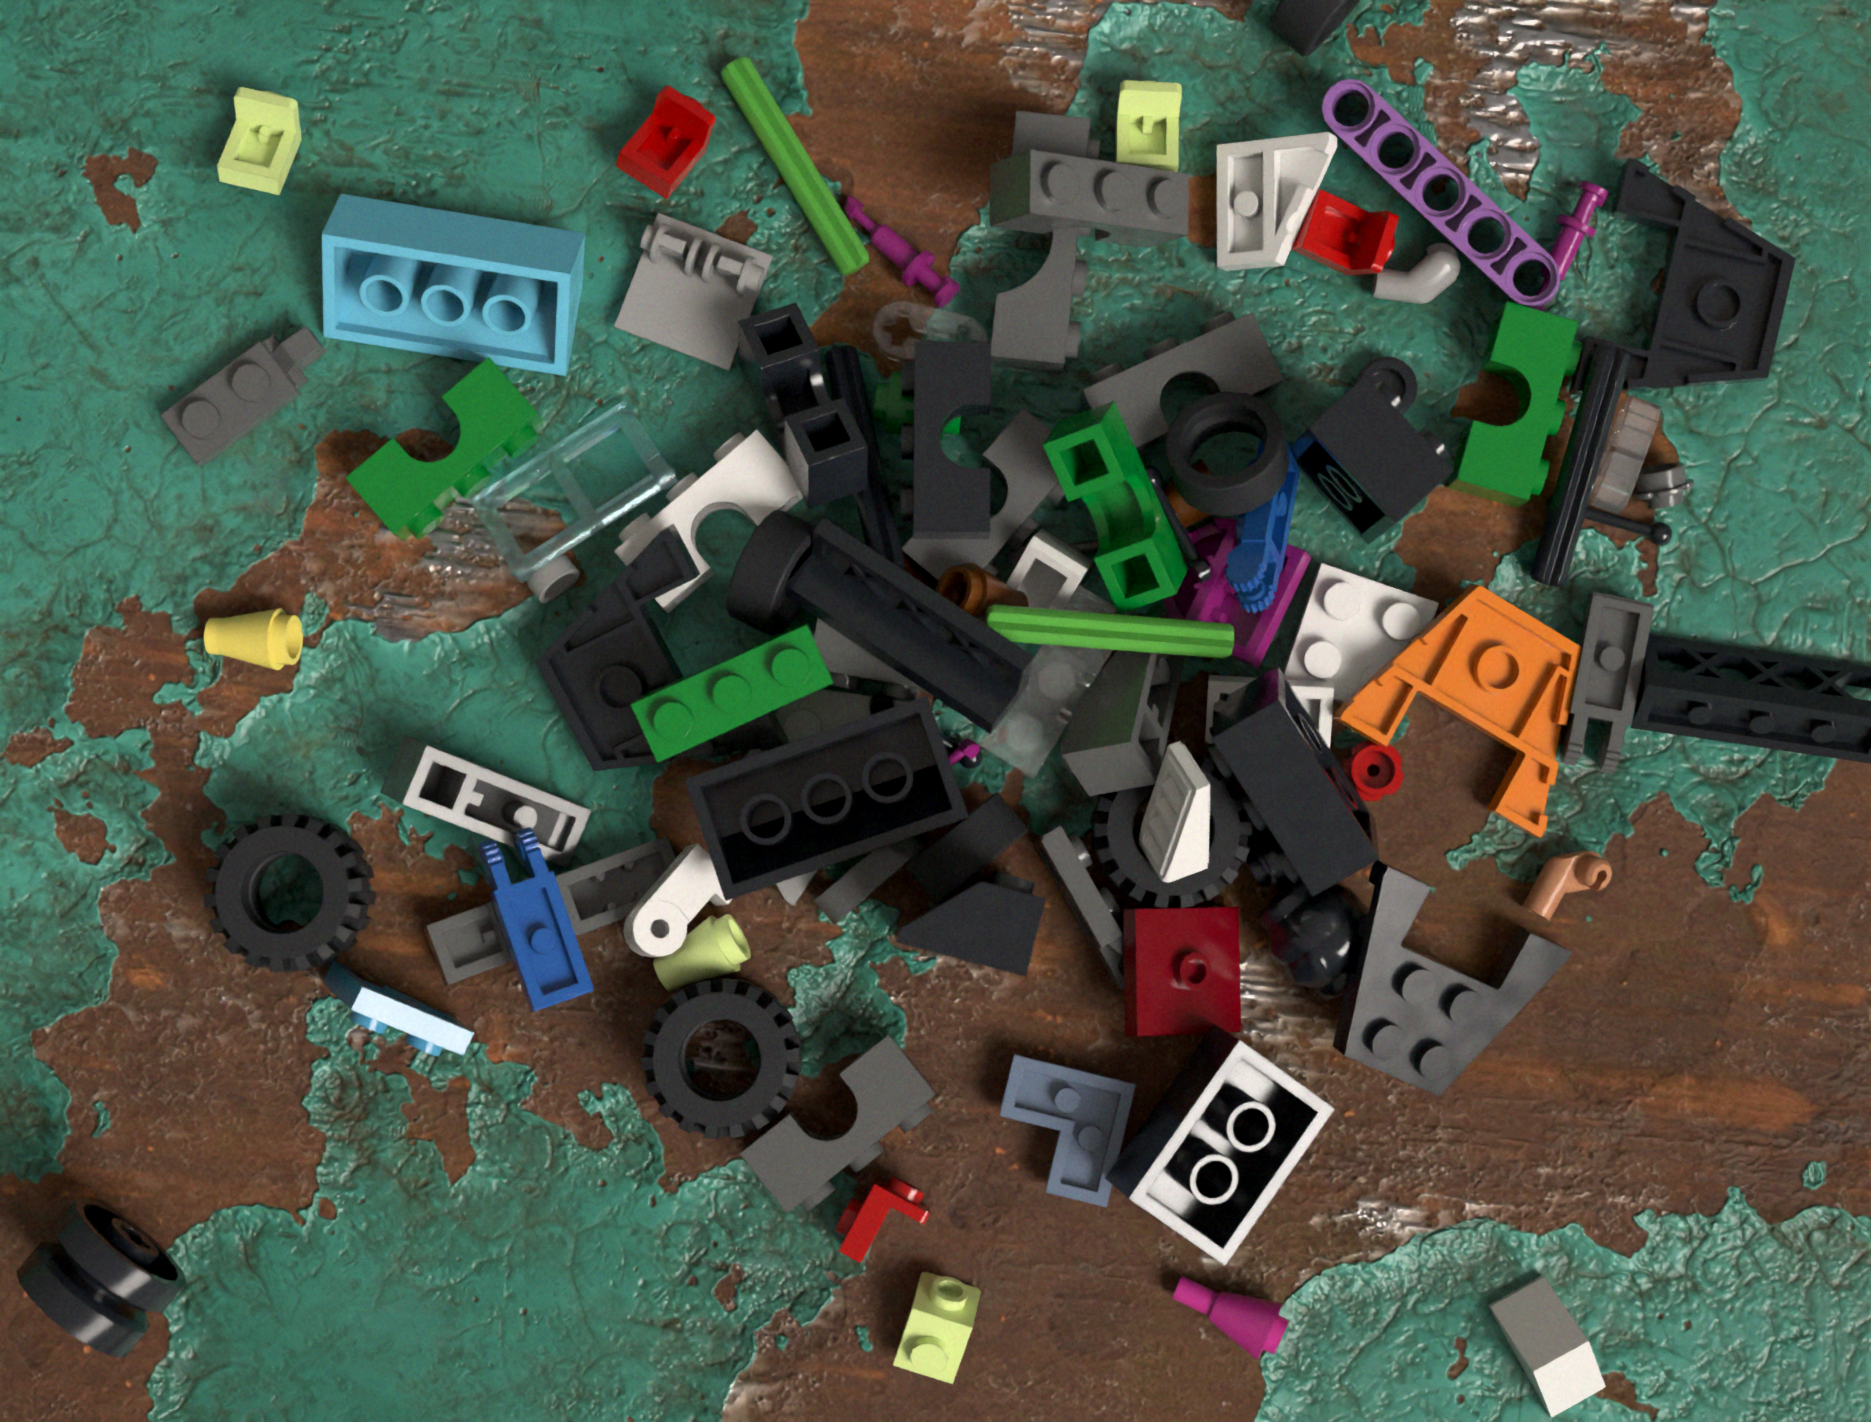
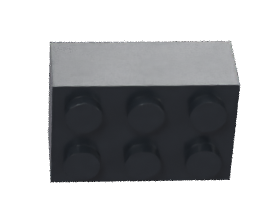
(1370, 459)
(1292, 783)
(1219, 1144)

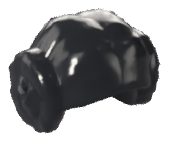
(1315, 935)

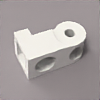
(661, 916)

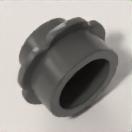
(1662, 485)

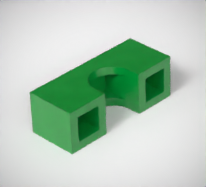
(1533, 355)
(413, 492)
(1136, 544)
(732, 692)

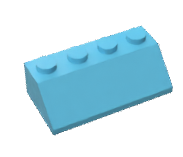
(451, 284)

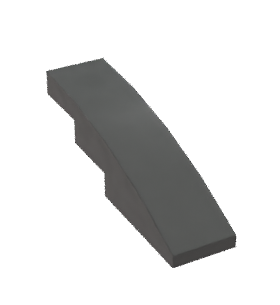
(592, 896)

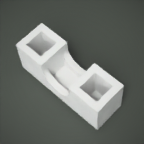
(745, 479)

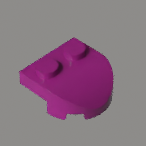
(1217, 601)

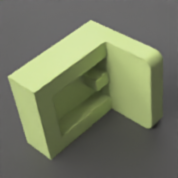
(1148, 124)
(261, 141)
(937, 1327)

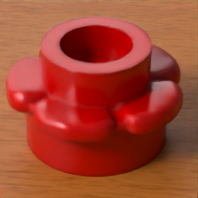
(1389, 765)

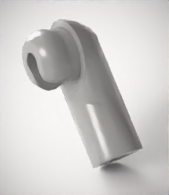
(1423, 281)

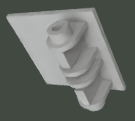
(692, 291)

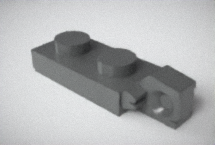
(242, 395)
(1092, 908)

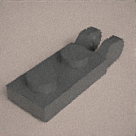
(1607, 675)

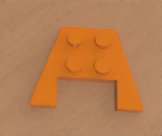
(1495, 674)

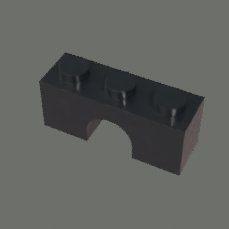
(945, 384)
(811, 431)

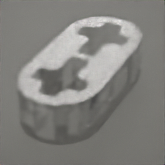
(923, 320)
(1624, 454)

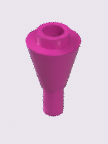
(1245, 1319)

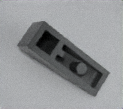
(1124, 720)
(483, 799)

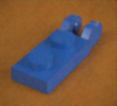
(1262, 544)
(536, 925)

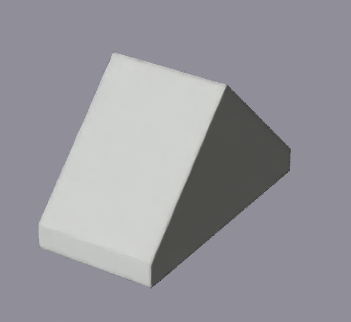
(1049, 571)
(1548, 1345)

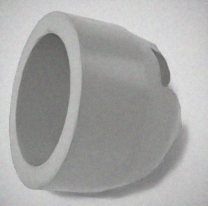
(553, 579)

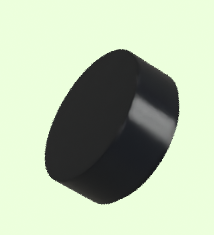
(1394, 374)

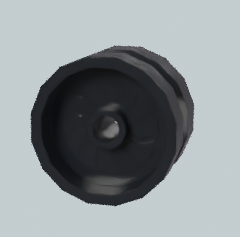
(101, 1277)

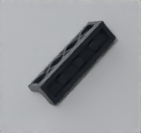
(910, 627)
(1758, 711)

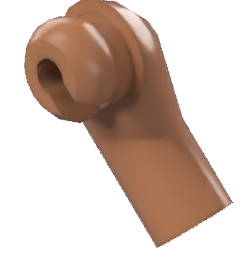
(1563, 875)

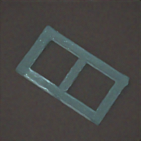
(554, 461)

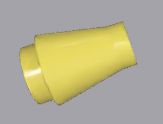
(258, 638)

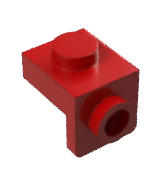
(668, 142)
(1346, 236)
(863, 1219)

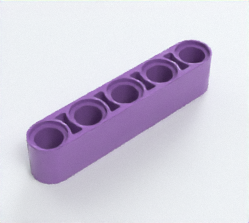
(1425, 167)

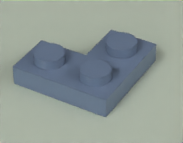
(1087, 1112)

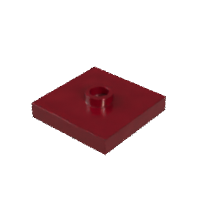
(1181, 970)

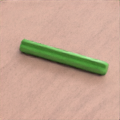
(795, 166)
(1111, 631)

